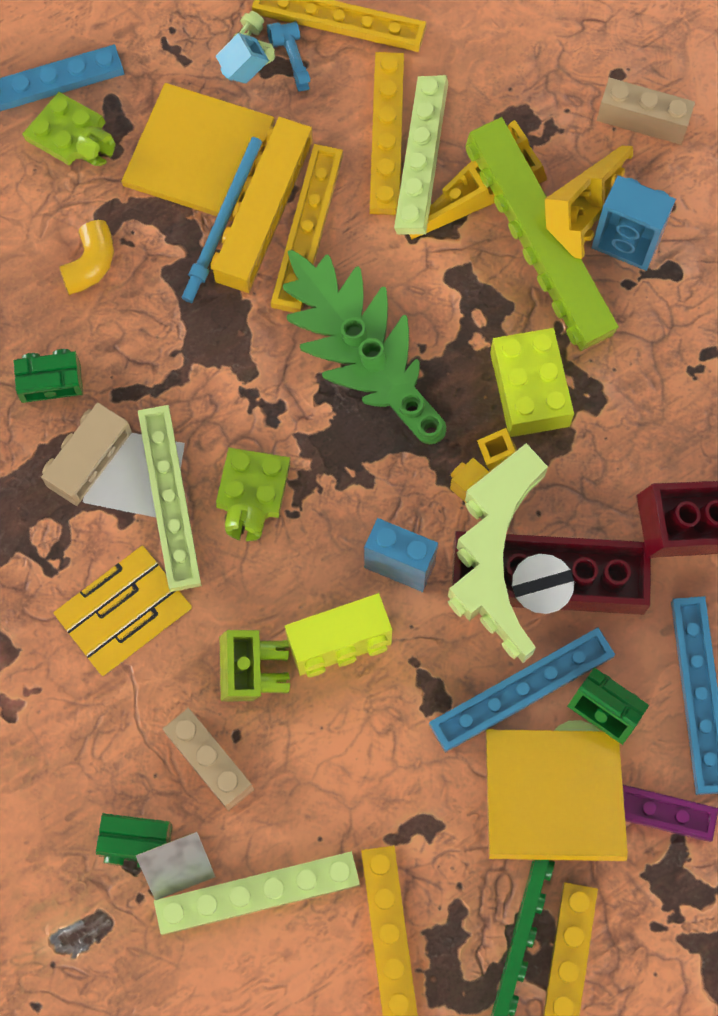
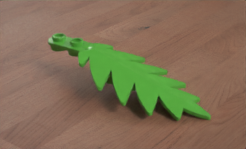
(360, 342)

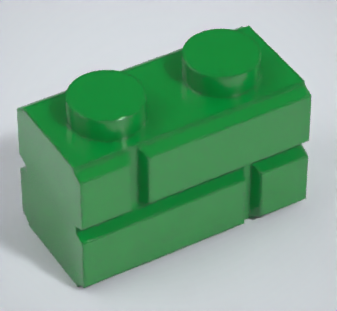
(48, 376)
(608, 705)
(127, 836)

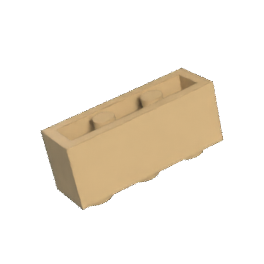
(645, 111)
(86, 453)
(208, 759)

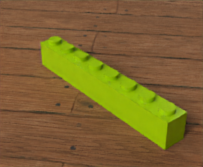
(523, 202)

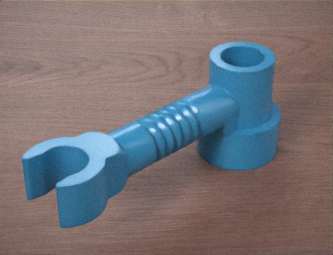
(285, 36)

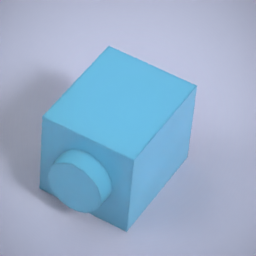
(242, 58)

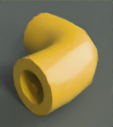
(93, 262)

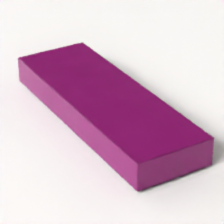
(669, 813)

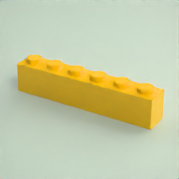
(262, 204)

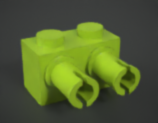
(241, 666)

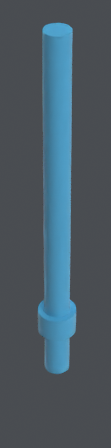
(199, 271)

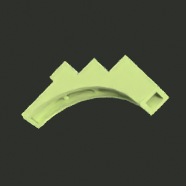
(484, 587)

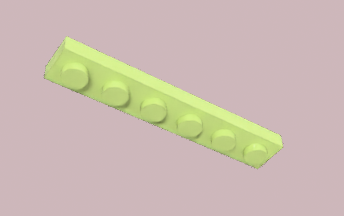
(421, 155)
(169, 498)
(256, 893)

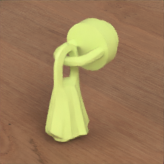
(254, 24)

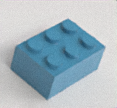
(632, 222)

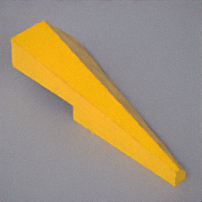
(469, 194)
(579, 203)

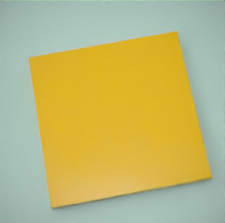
(193, 149)
(555, 796)

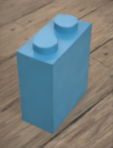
(400, 554)

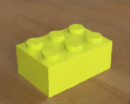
(531, 382)
(339, 635)

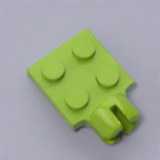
(70, 132)
(251, 490)

